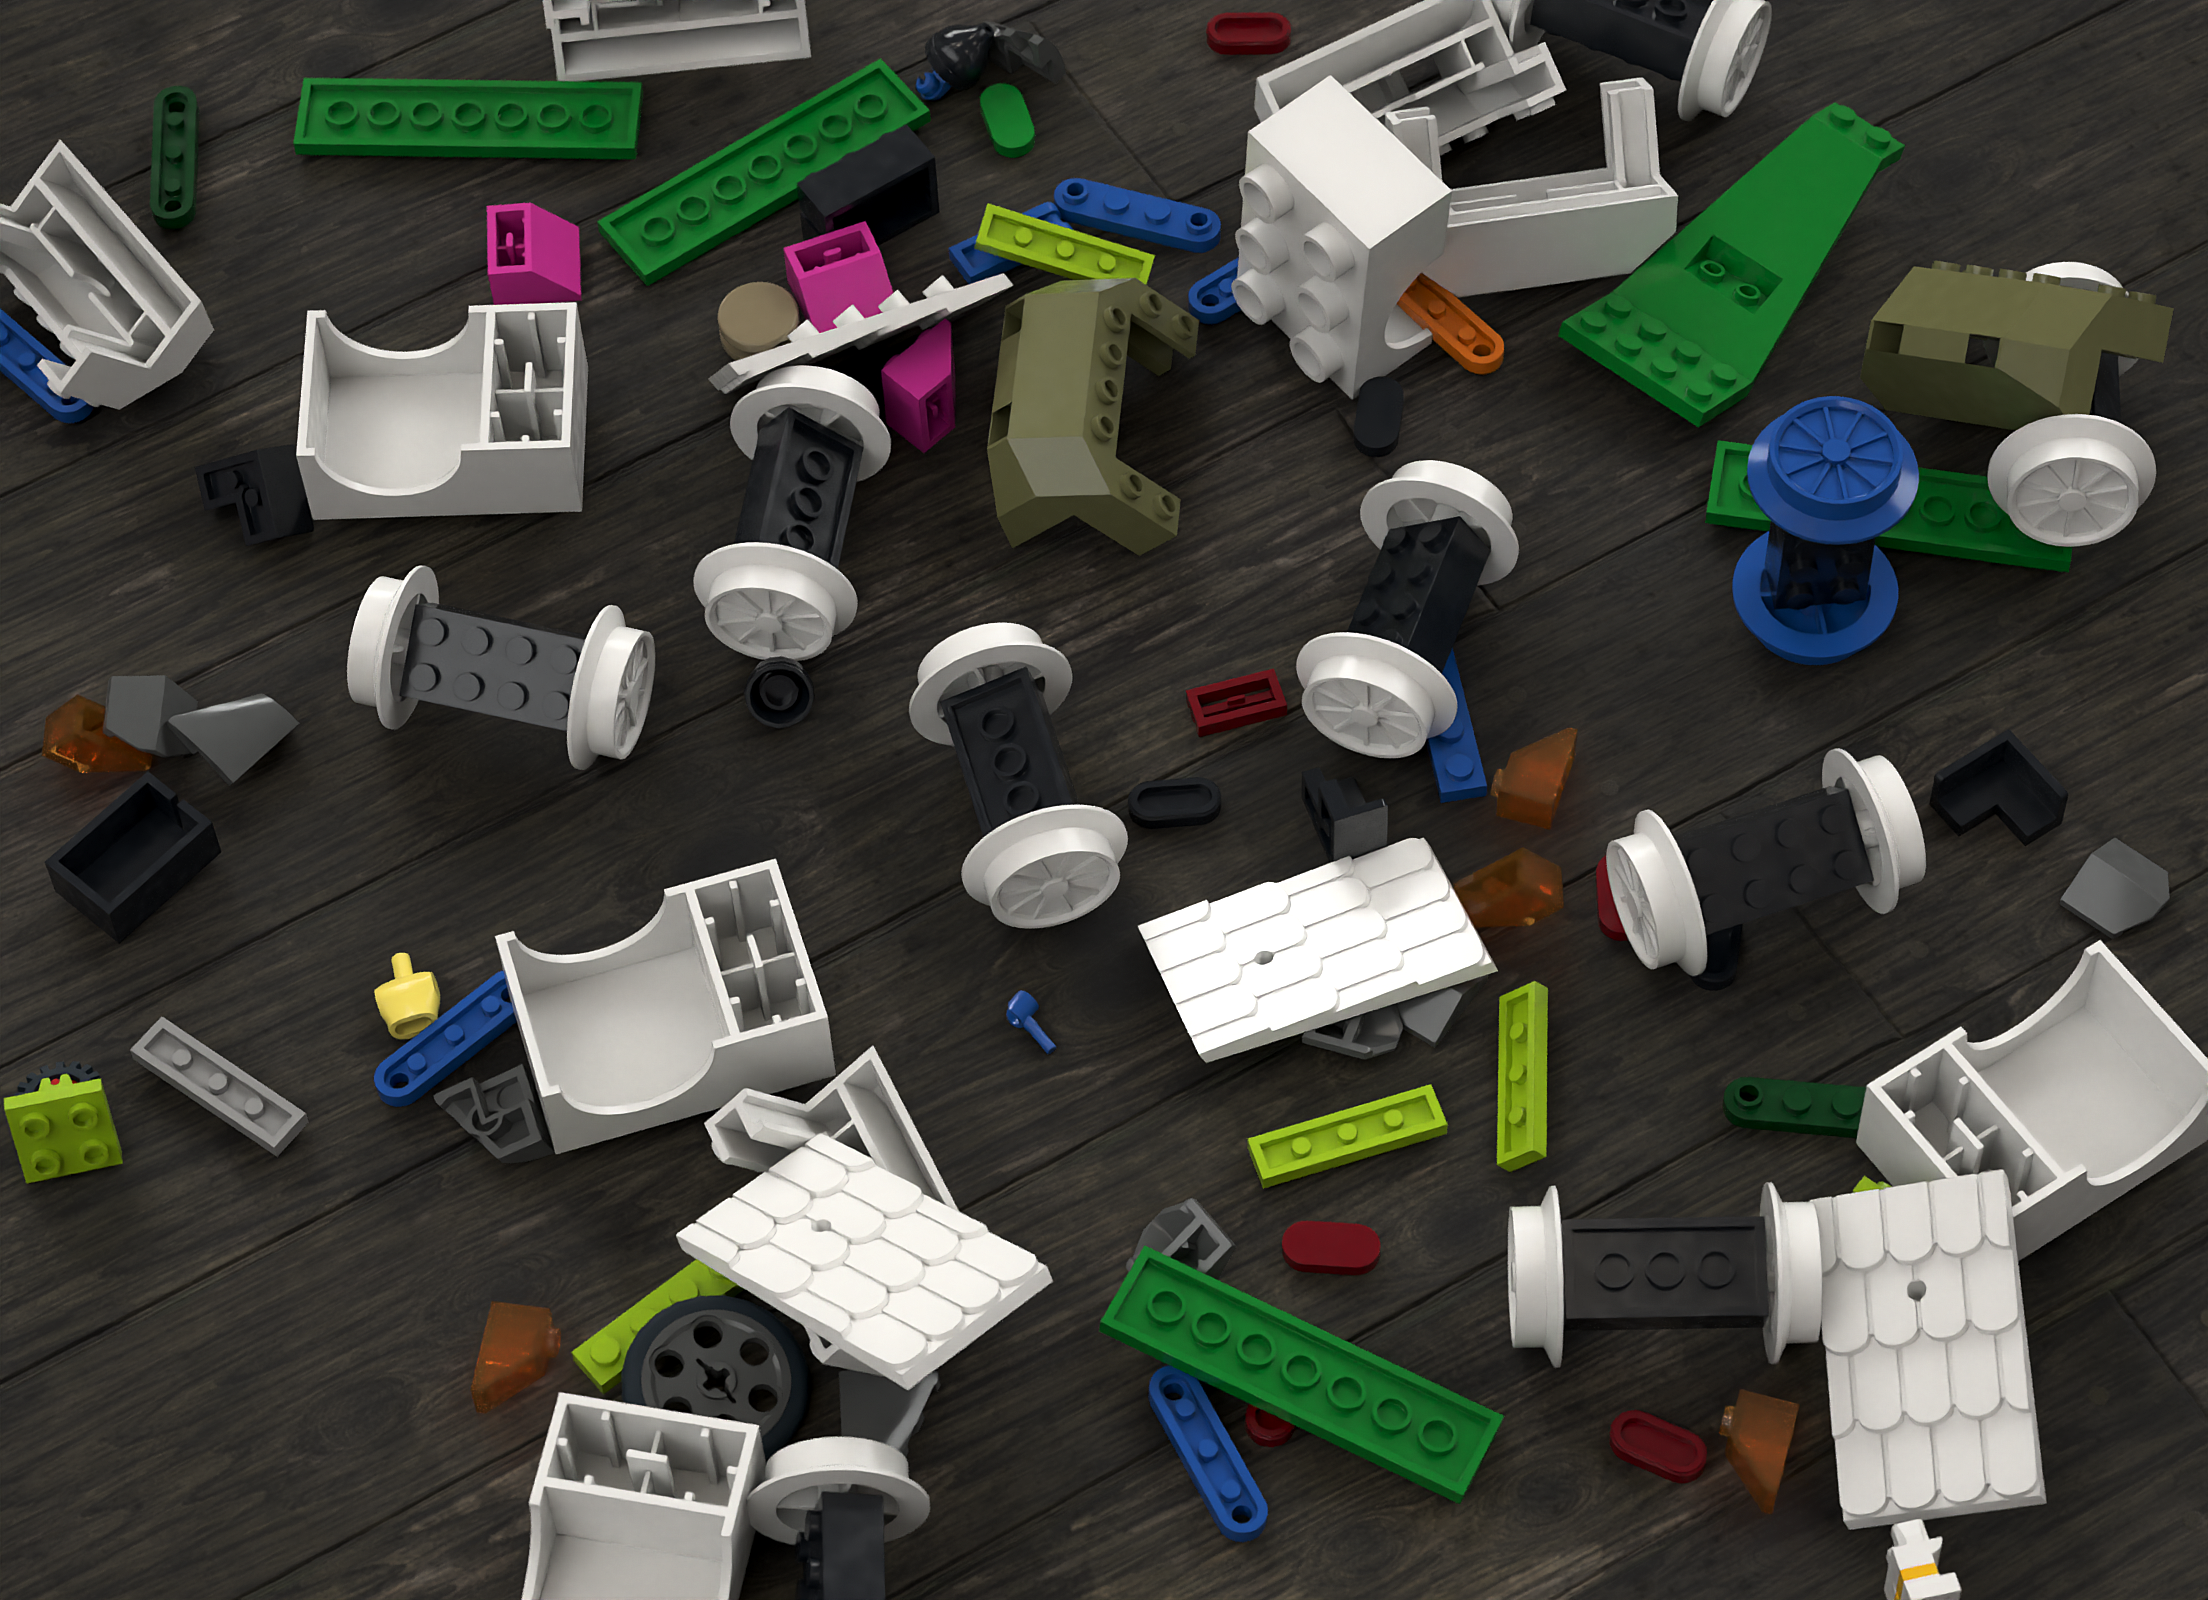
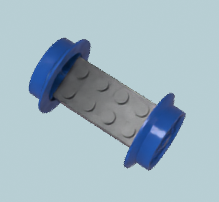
(1830, 484)

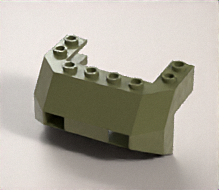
(2045, 352)
(1062, 409)

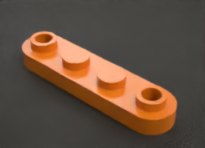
(1453, 325)

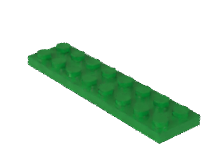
(469, 118)
(758, 172)
(1948, 517)
(1302, 1374)

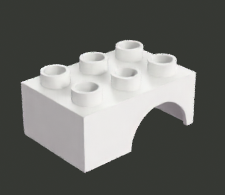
(1336, 236)
(450, 427)
(674, 1014)
(2065, 1103)
(641, 1504)

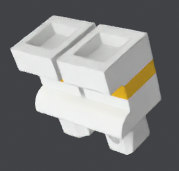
(1914, 1564)

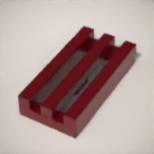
(1238, 709)

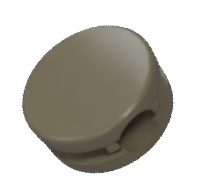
(756, 319)

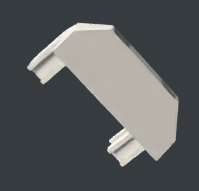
(671, 35)
(1472, 53)
(1560, 223)
(97, 287)
(854, 1109)

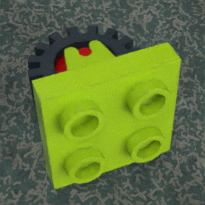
(62, 1123)

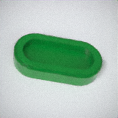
(1007, 120)

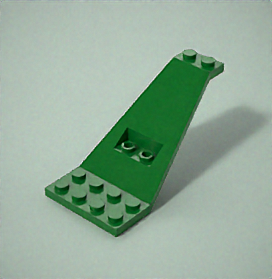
(1725, 288)

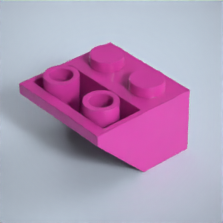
(532, 256)
(837, 272)
(922, 388)

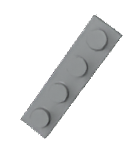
(219, 1086)

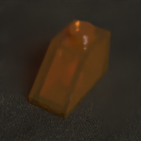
(77, 740)
(1535, 779)
(1512, 891)
(513, 1352)
(1759, 1443)

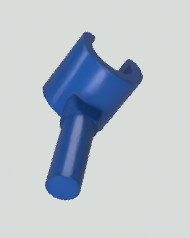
(1020, 1014)

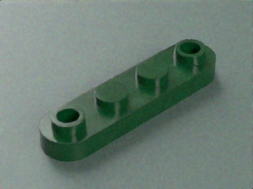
(174, 157)
(1794, 1106)

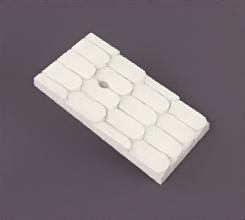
(855, 330)
(1315, 948)
(865, 1259)
(1927, 1352)

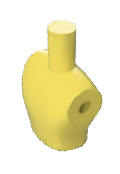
(409, 1000)

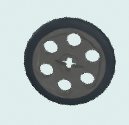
(739, 1324)

